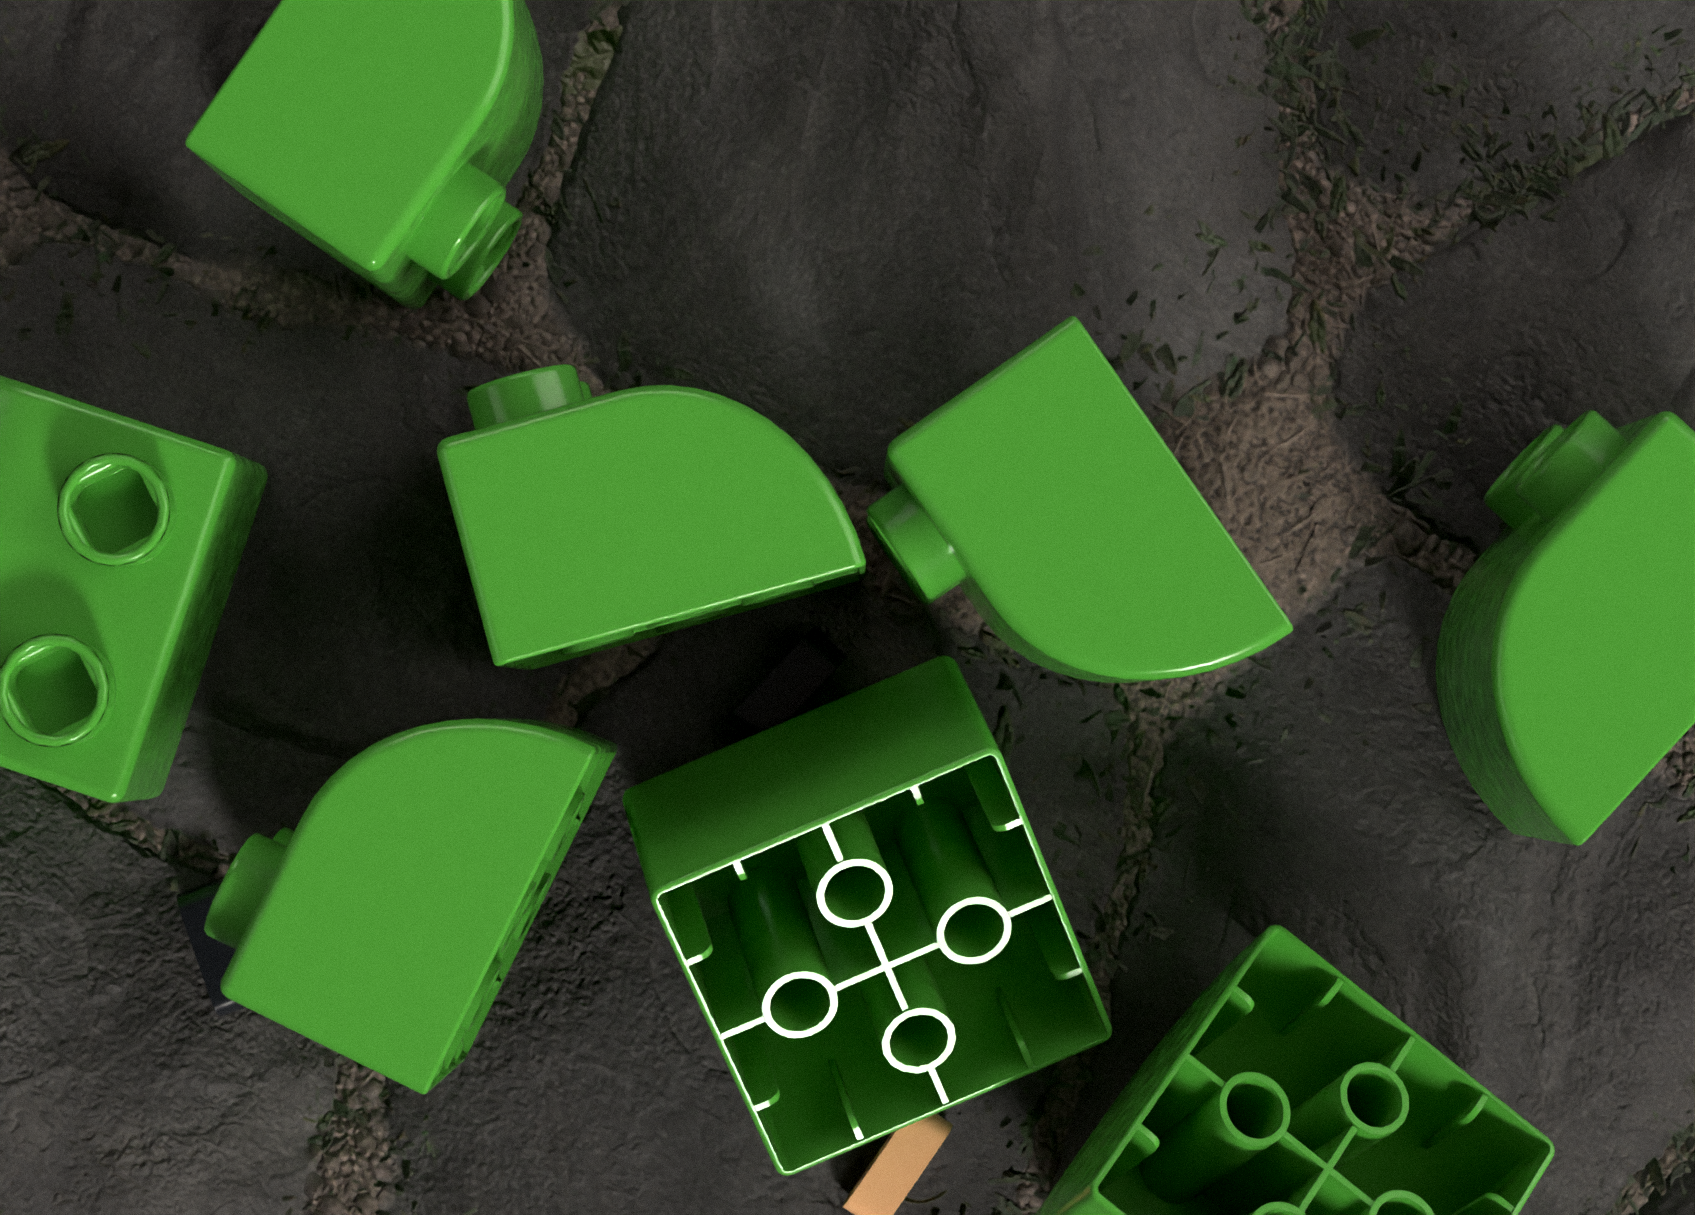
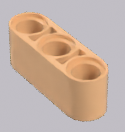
(897, 1167)

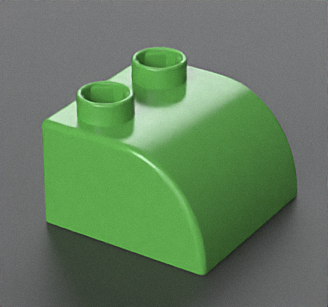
(385, 133)
(631, 514)
(1070, 524)
(108, 587)
(1576, 626)
(407, 889)
(864, 915)
(1300, 1101)

